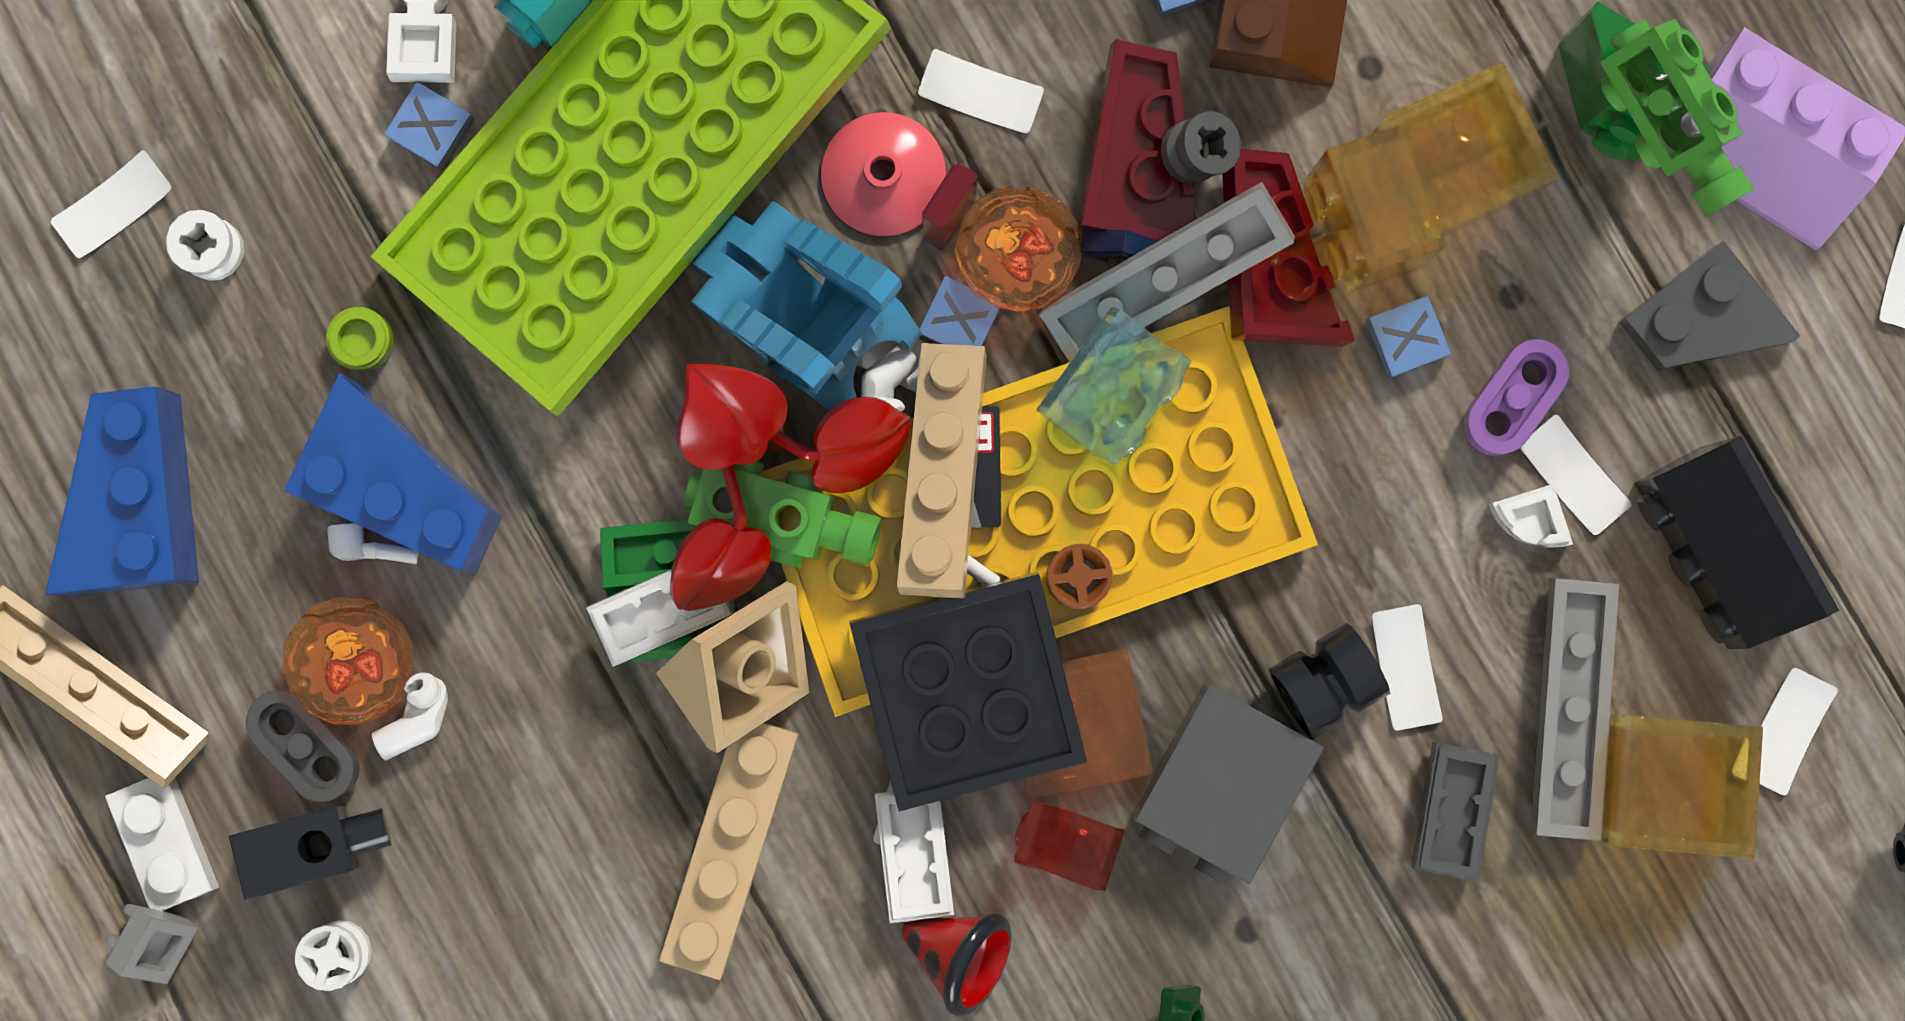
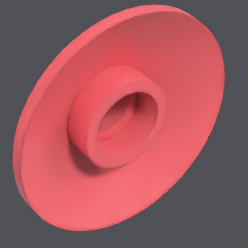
(875, 205)

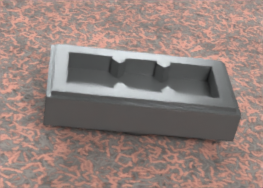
(1455, 811)

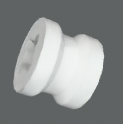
(219, 251)
(321, 961)

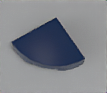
(1113, 244)

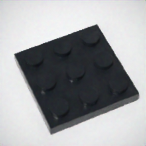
(968, 691)

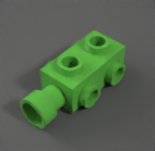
(1665, 105)
(764, 501)

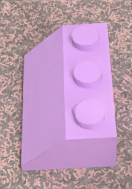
(1804, 138)

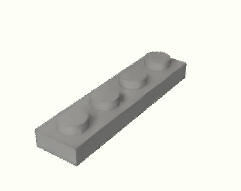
(1174, 268)
(1574, 709)

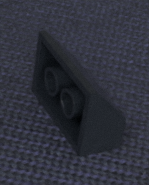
(1733, 545)

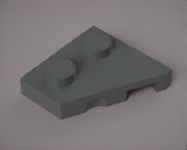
(1707, 314)

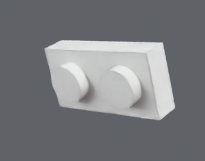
(162, 843)

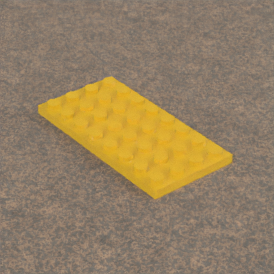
(1177, 513)

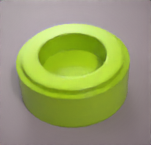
(360, 339)

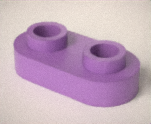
(1514, 399)

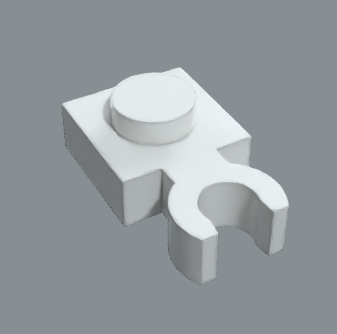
(421, 43)

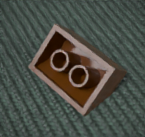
(1279, 39)

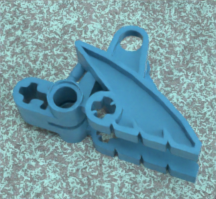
(785, 315)

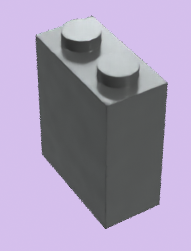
(1225, 786)

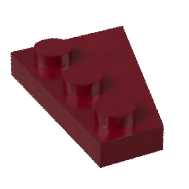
(1125, 169)
(1290, 291)

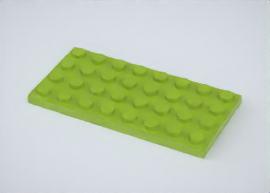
(617, 173)

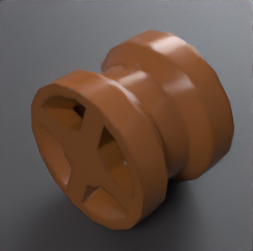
(1087, 566)

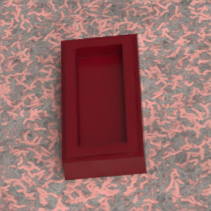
(949, 205)

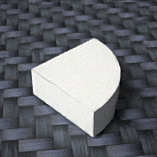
(1533, 518)

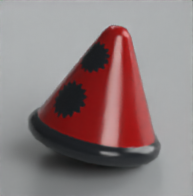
(961, 956)

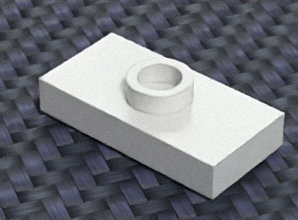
(646, 619)
(913, 860)

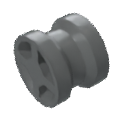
(1184, 150)

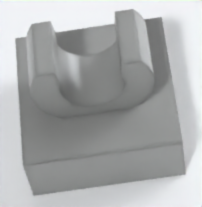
(150, 944)

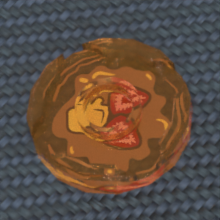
(1018, 248)
(347, 661)

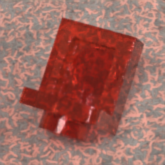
(1067, 844)

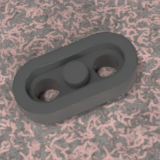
(302, 749)

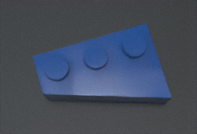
(388, 481)
(127, 499)

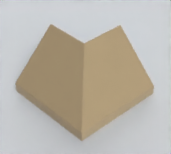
(741, 669)

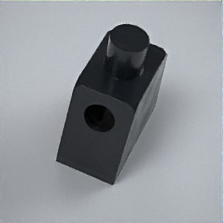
(279, 853)

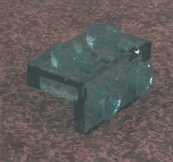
(1114, 387)

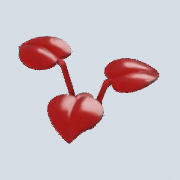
(729, 421)

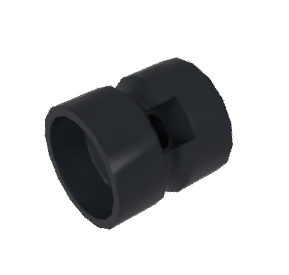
(1329, 681)

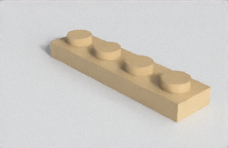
(942, 471)
(94, 693)
(728, 850)

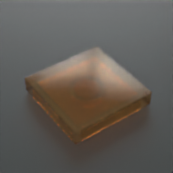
(1108, 725)

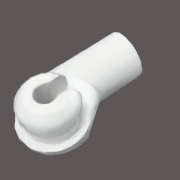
(887, 374)
(420, 720)

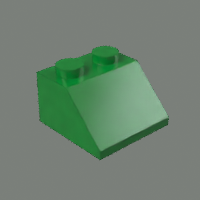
(1581, 56)

